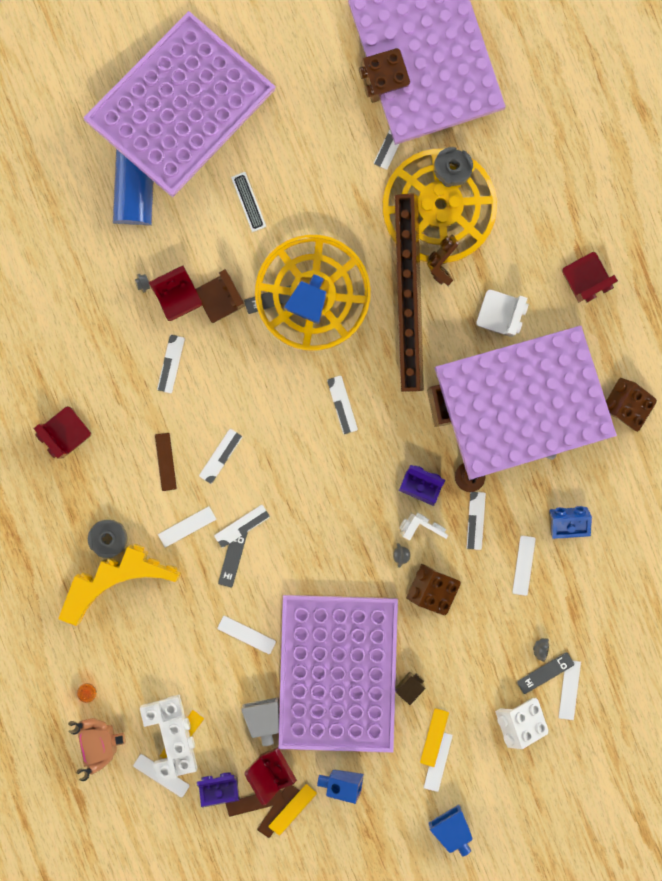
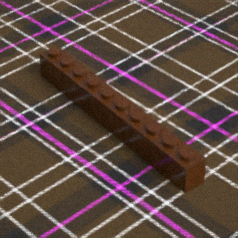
(409, 292)

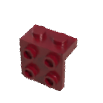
(588, 277)
(176, 293)
(62, 433)
(269, 775)

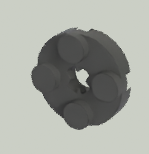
(456, 157)
(116, 545)

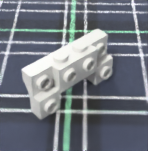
(175, 735)

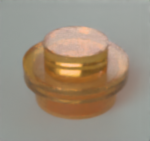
(86, 692)

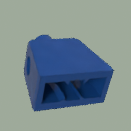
(308, 300)
(342, 785)
(452, 831)

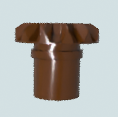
(463, 481)

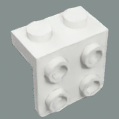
(502, 313)
(409, 526)
(522, 724)

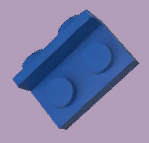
(570, 522)

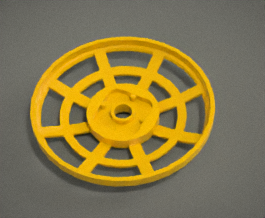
(442, 217)
(327, 285)

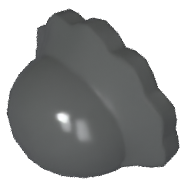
(401, 555)
(541, 649)

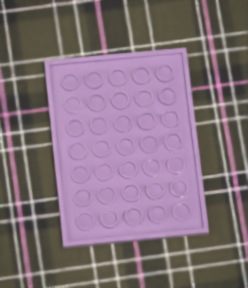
(443, 59)
(179, 104)
(525, 402)
(338, 673)

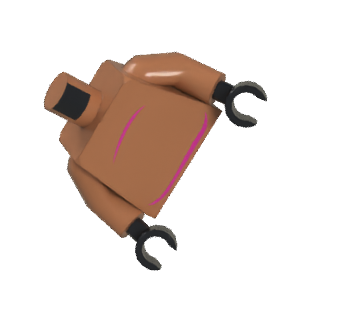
(96, 743)

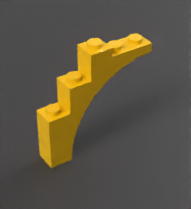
(133, 565)

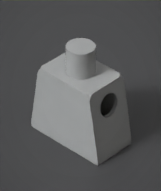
(262, 719)

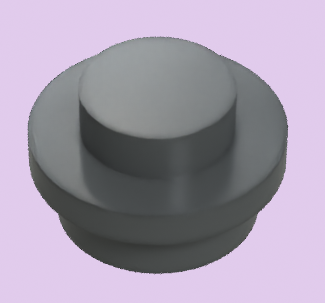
(142, 283)

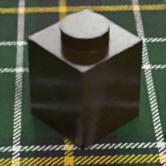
(410, 687)

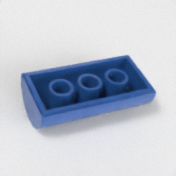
(131, 194)

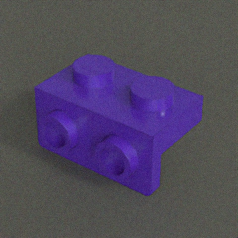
(421, 484)
(218, 790)

